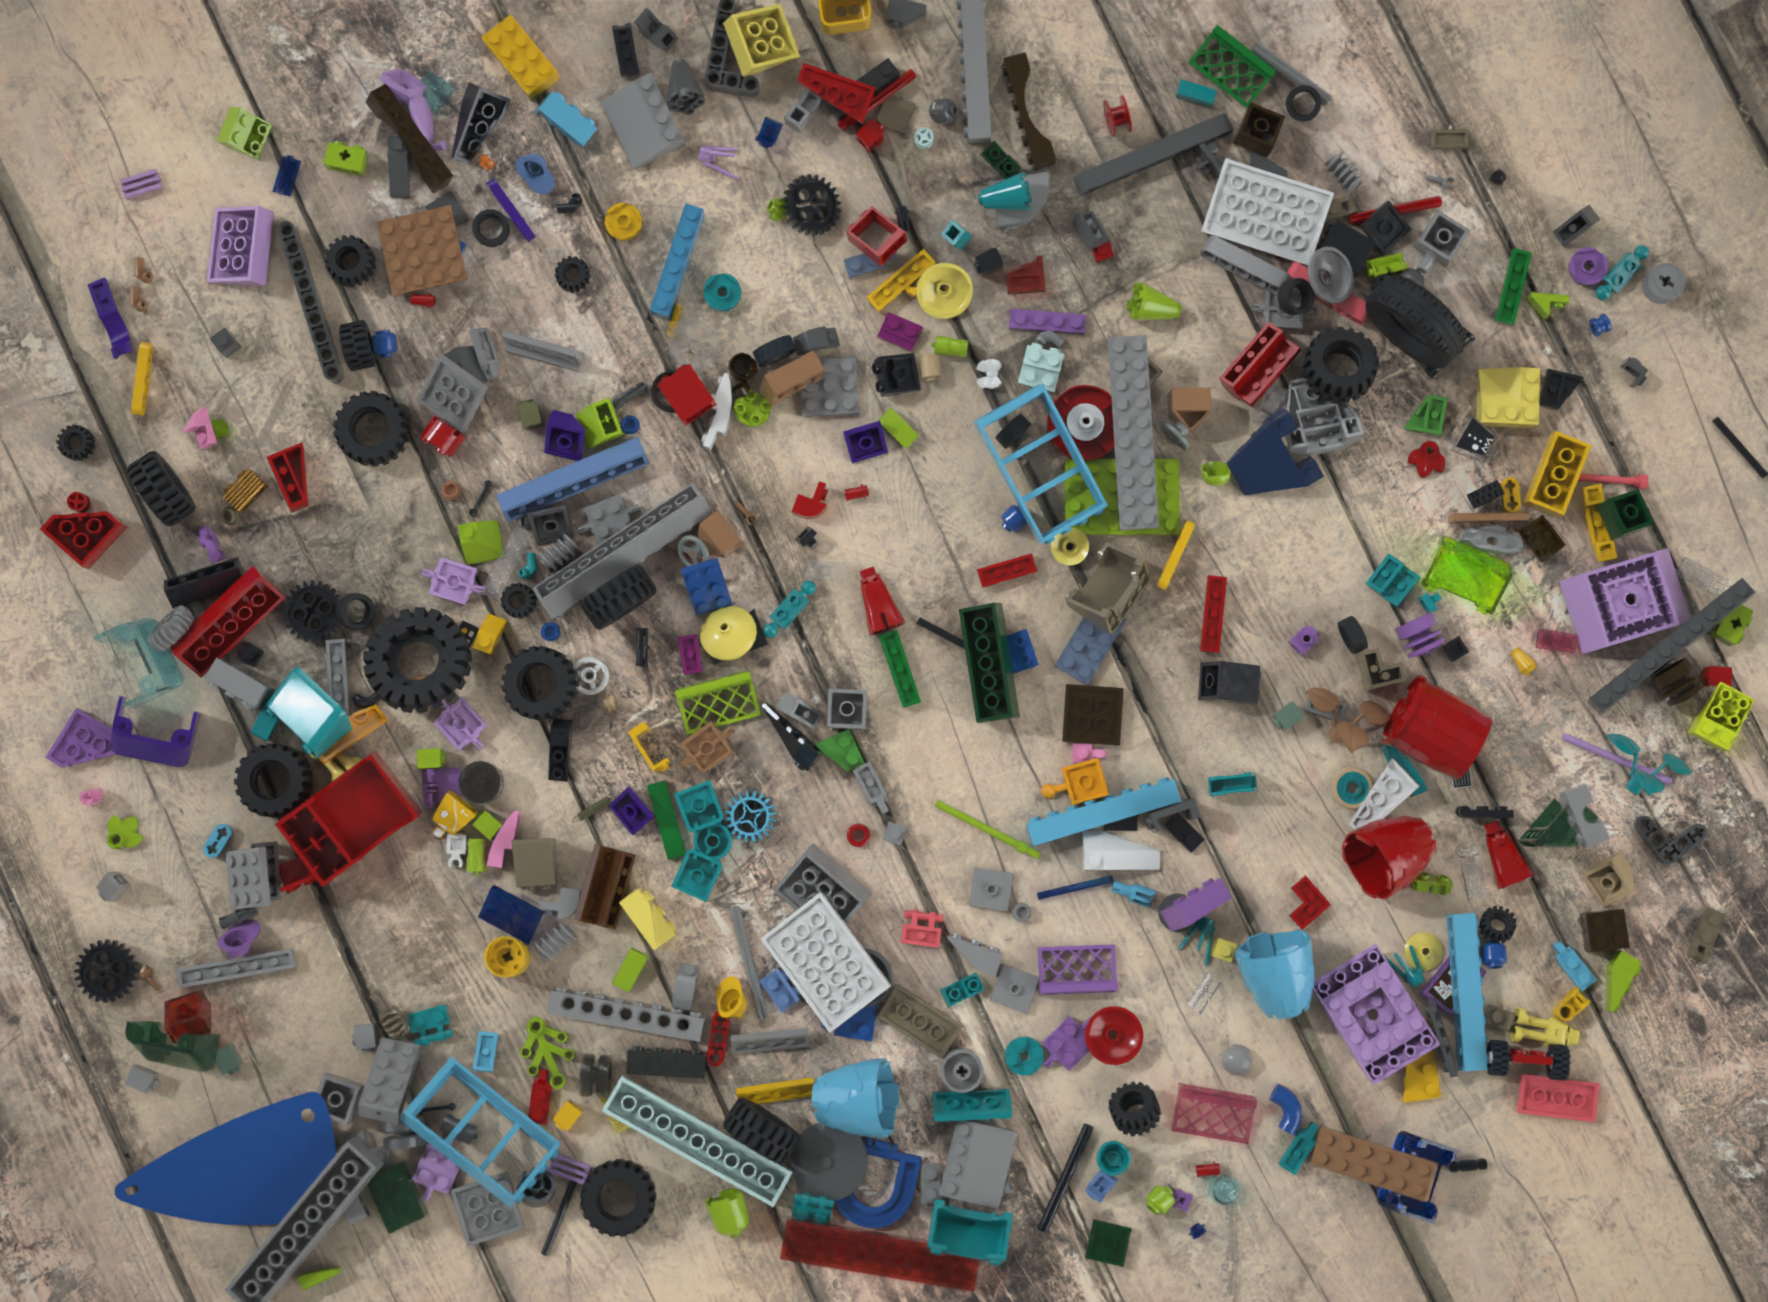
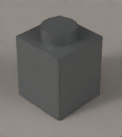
(225, 342)

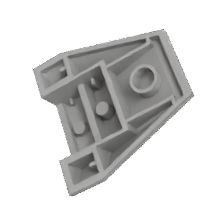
(1320, 423)

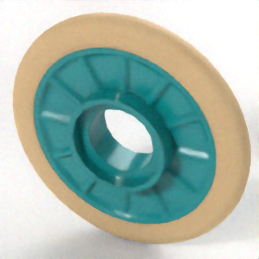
(1341, 782)

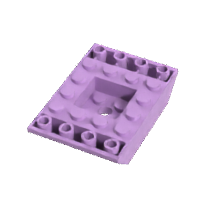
(1600, 607)
(1397, 1033)

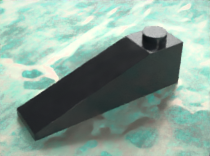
(477, 118)
(798, 745)

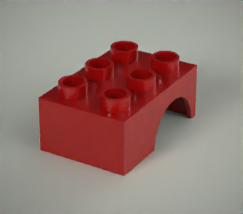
(348, 818)

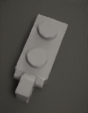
(485, 352)
(872, 786)

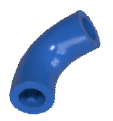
(1291, 1108)

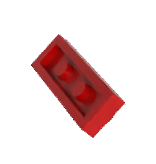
(1007, 570)

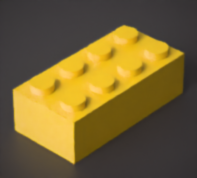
(520, 57)
(1557, 474)

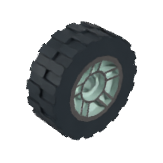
(774, 350)

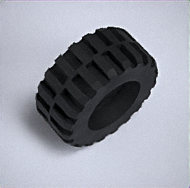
(1346, 343)
(351, 414)
(161, 488)
(618, 597)
(516, 674)
(248, 774)
(761, 1131)
(599, 1216)

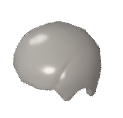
(1237, 1059)

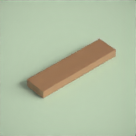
(1488, 517)

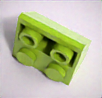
(244, 132)
(600, 423)

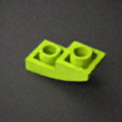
(898, 428)
(629, 969)

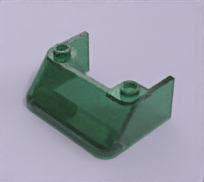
(1553, 829)

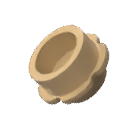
(610, 703)

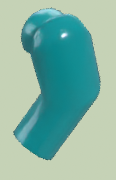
(531, 567)

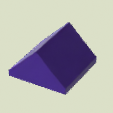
(865, 441)
(631, 810)

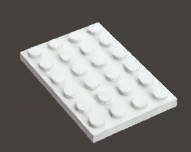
(1267, 212)
(825, 962)

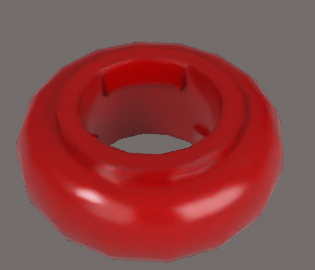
(852, 841)

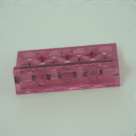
(1218, 1097)

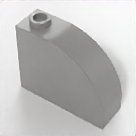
(1010, 219)

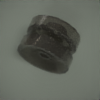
(492, 786)
(595, 1075)

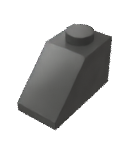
(903, 12)
(1576, 225)

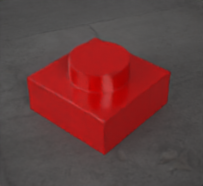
(1103, 252)

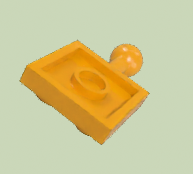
(1082, 780)

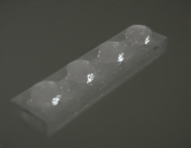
(506, 563)

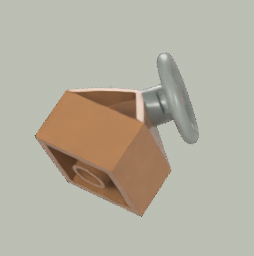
(1188, 410)
(714, 539)

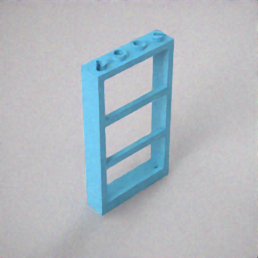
(1012, 405)
(488, 1095)

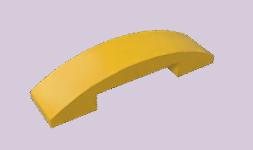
(1601, 543)

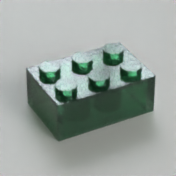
(397, 1197)

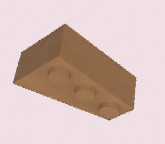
(791, 378)

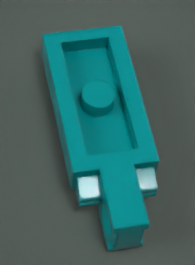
(1299, 1148)

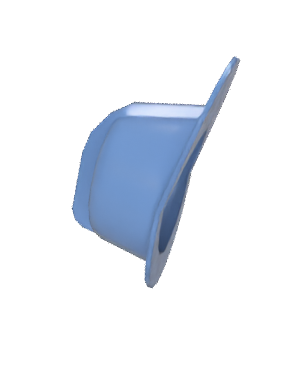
(535, 172)

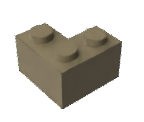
(1375, 674)

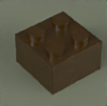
(1259, 129)
(1604, 930)

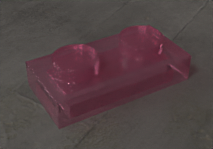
(1556, 641)

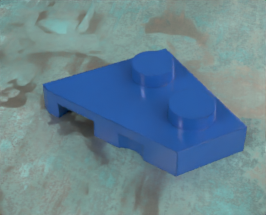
(859, 1025)

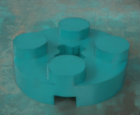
(726, 302)
(1019, 1045)

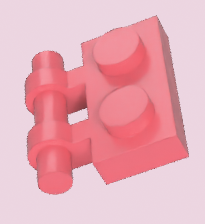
(921, 935)

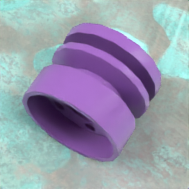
(1420, 635)

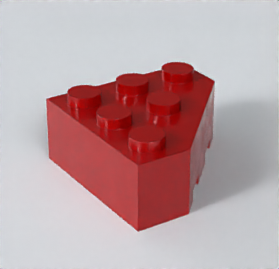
(84, 534)

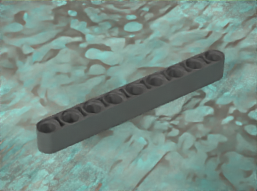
(1153, 154)
(305, 295)

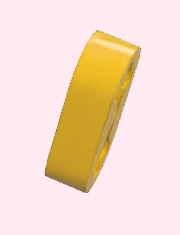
(1515, 495)

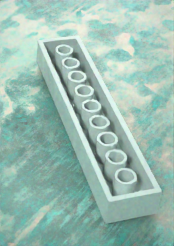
(696, 1140)

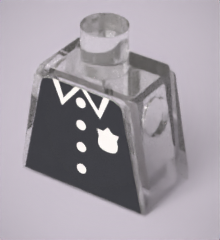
(1475, 441)

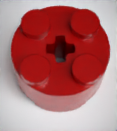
(443, 436)

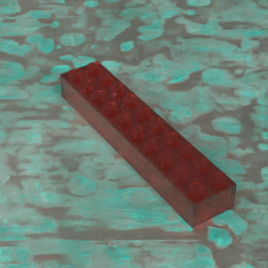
(875, 1254)

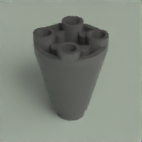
(684, 90)

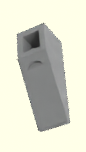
(981, 958)

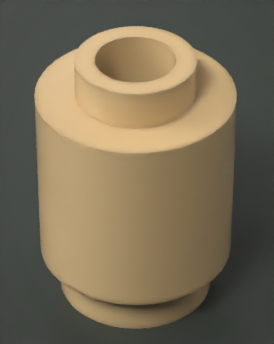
(930, 367)

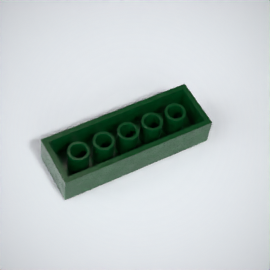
(989, 662)

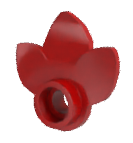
(1427, 462)

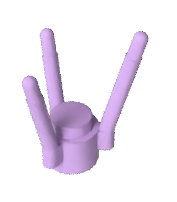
(709, 154)

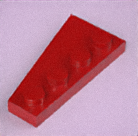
(841, 92)

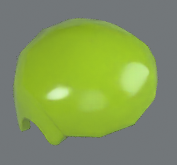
(1215, 473)

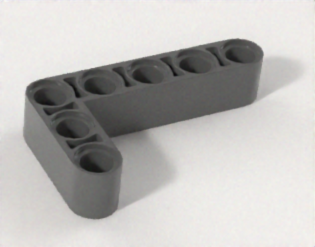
(722, 53)

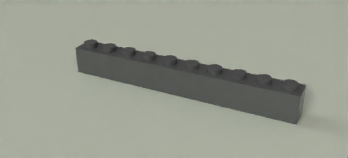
(1671, 647)

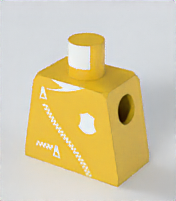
(452, 814)

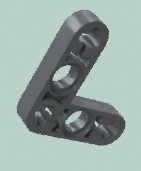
(1664, 844)

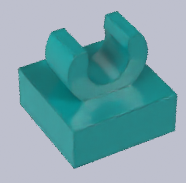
(1428, 602)

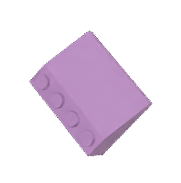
(240, 246)

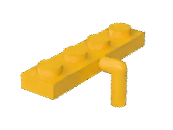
(901, 281)

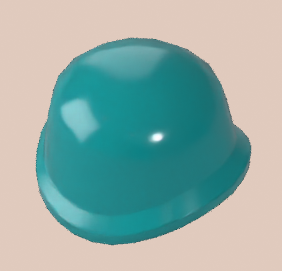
(1113, 1158)

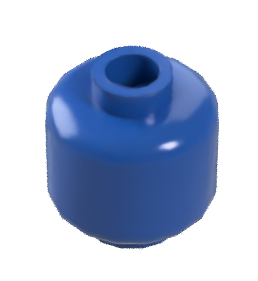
(384, 343)
(1013, 519)
(1493, 954)

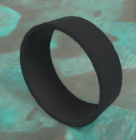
(664, 408)

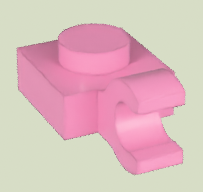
(1084, 752)
(91, 797)

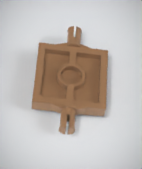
(706, 747)

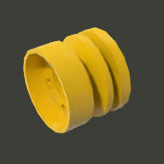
(496, 957)

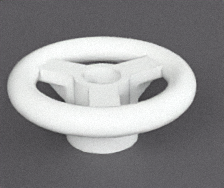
(599, 665)

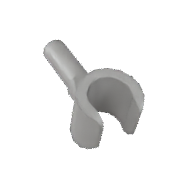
(1443, 182)

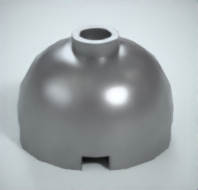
(541, 1192)

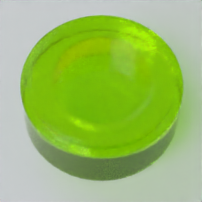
(220, 428)

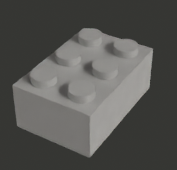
(238, 684)

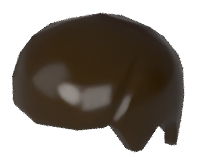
(742, 367)

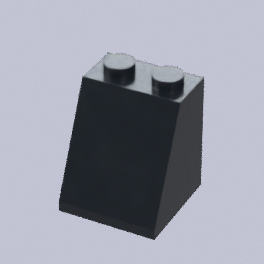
(1229, 682)

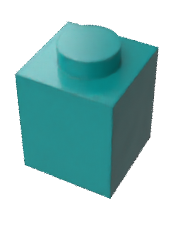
(956, 235)

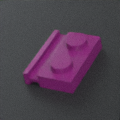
(899, 332)

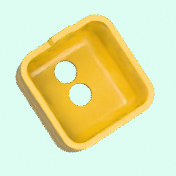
(833, 24)

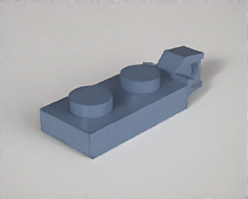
(863, 265)

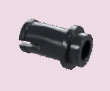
(902, 217)

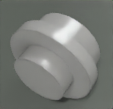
(1021, 912)

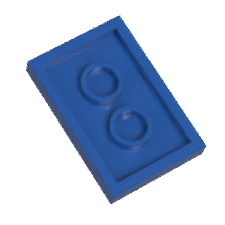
(706, 586)

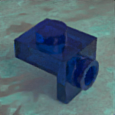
(769, 132)

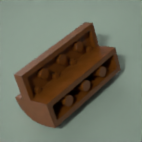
(604, 886)

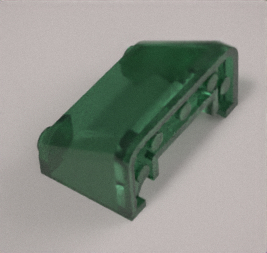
(191, 1051)

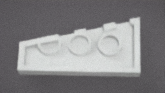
(1387, 793)

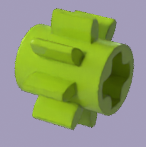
(775, 209)

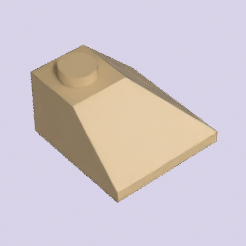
(1610, 879)

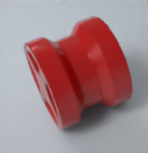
(74, 500)

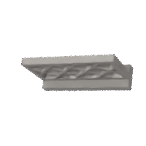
(543, 351)

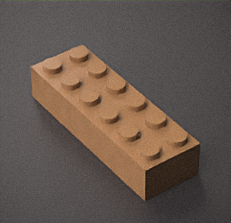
(1374, 1163)

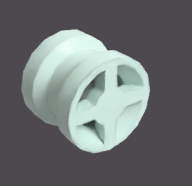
(925, 135)

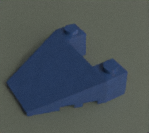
(1265, 462)

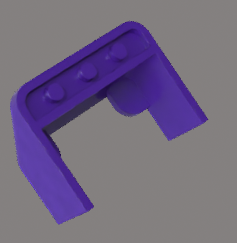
(171, 753)

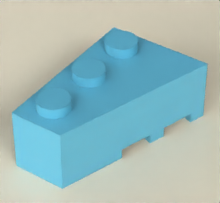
(566, 118)

